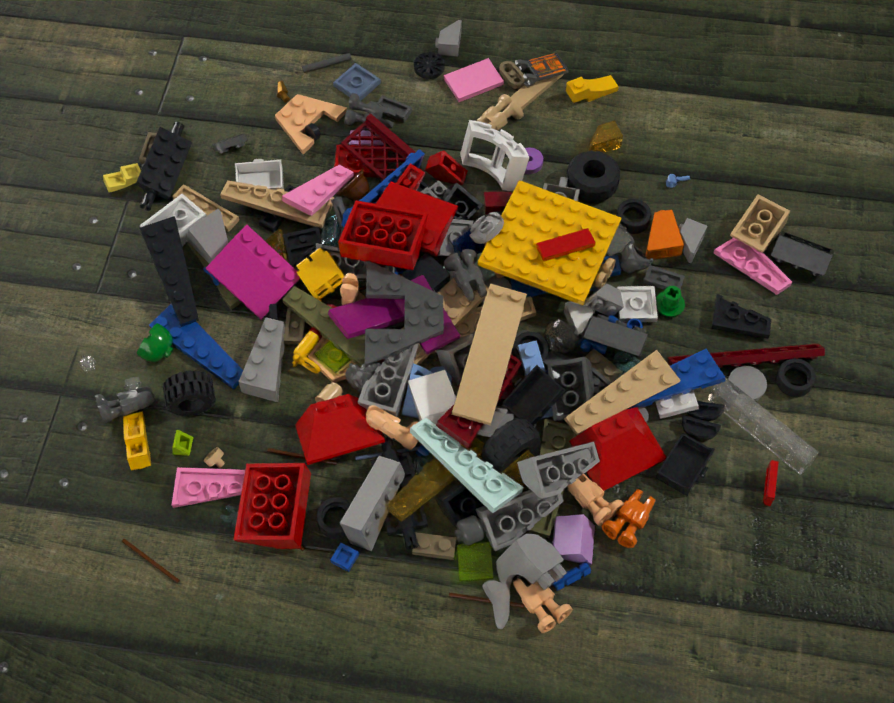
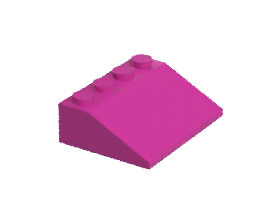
(253, 271)

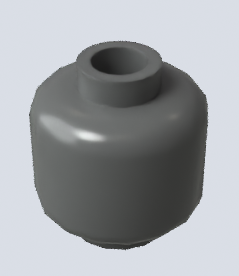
(470, 530)

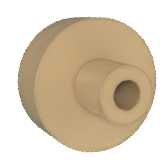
(214, 457)

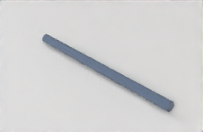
(380, 454)

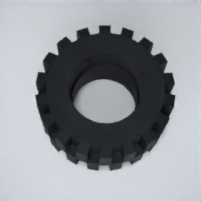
(189, 393)

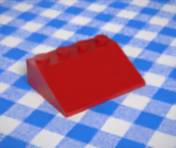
(439, 213)
(383, 235)
(273, 505)

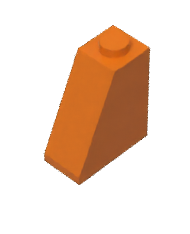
(664, 236)

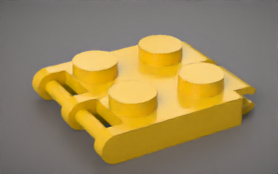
(320, 273)

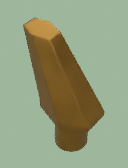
(282, 92)

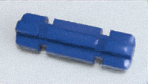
(572, 576)

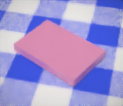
(473, 80)

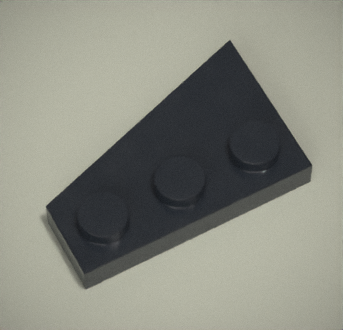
(735, 319)

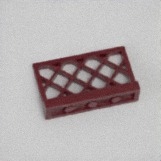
(386, 136)

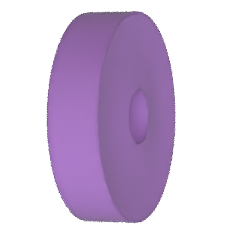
(536, 161)

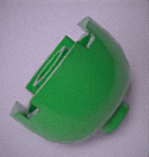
(156, 345)

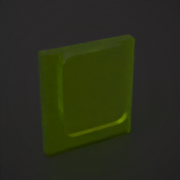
(332, 357)
(475, 562)

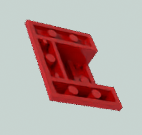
(335, 429)
(623, 448)

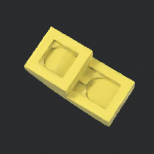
(127, 176)

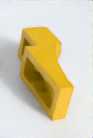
(590, 88)
(136, 441)

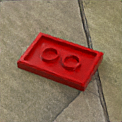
(347, 160)

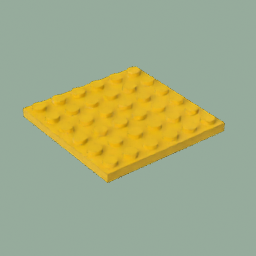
(541, 215)

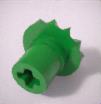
(670, 302)

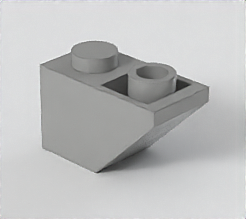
(606, 300)

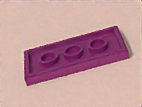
(365, 314)
(450, 332)

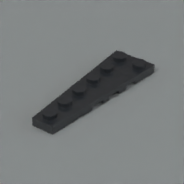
(168, 257)

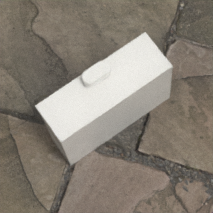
(261, 173)

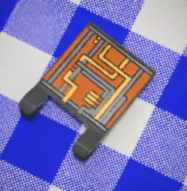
(542, 68)

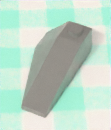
(389, 382)

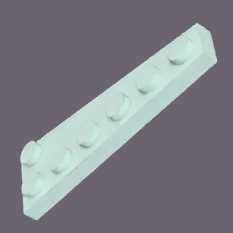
(477, 476)

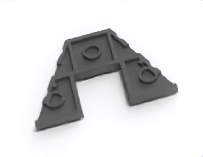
(422, 314)

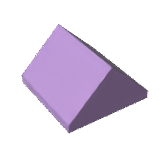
(574, 538)

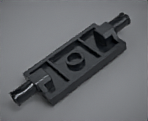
(163, 164)
(417, 519)

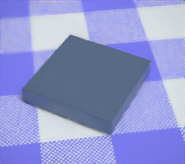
(357, 81)

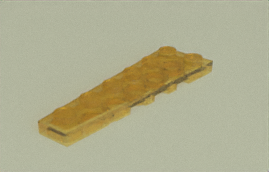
(426, 485)

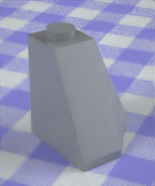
(208, 236)

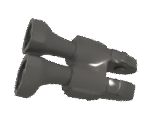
(374, 108)
(470, 279)
(125, 404)

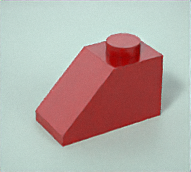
(445, 168)

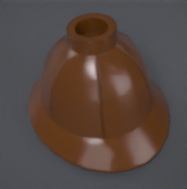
(355, 188)

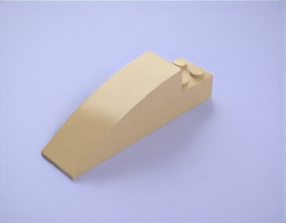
(489, 354)

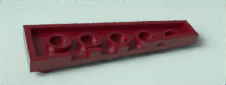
(464, 429)

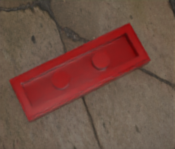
(565, 244)

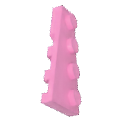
(318, 191)
(753, 264)
(205, 485)

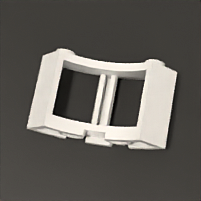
(504, 144)

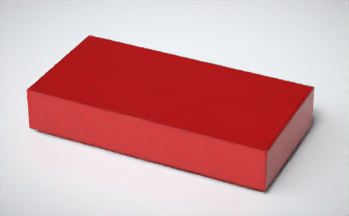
(770, 483)

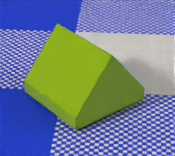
(182, 443)

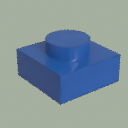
(344, 557)

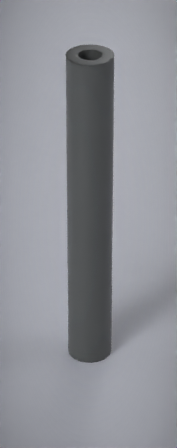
(327, 62)

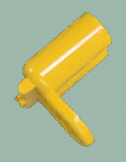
(303, 350)

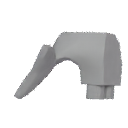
(530, 558)

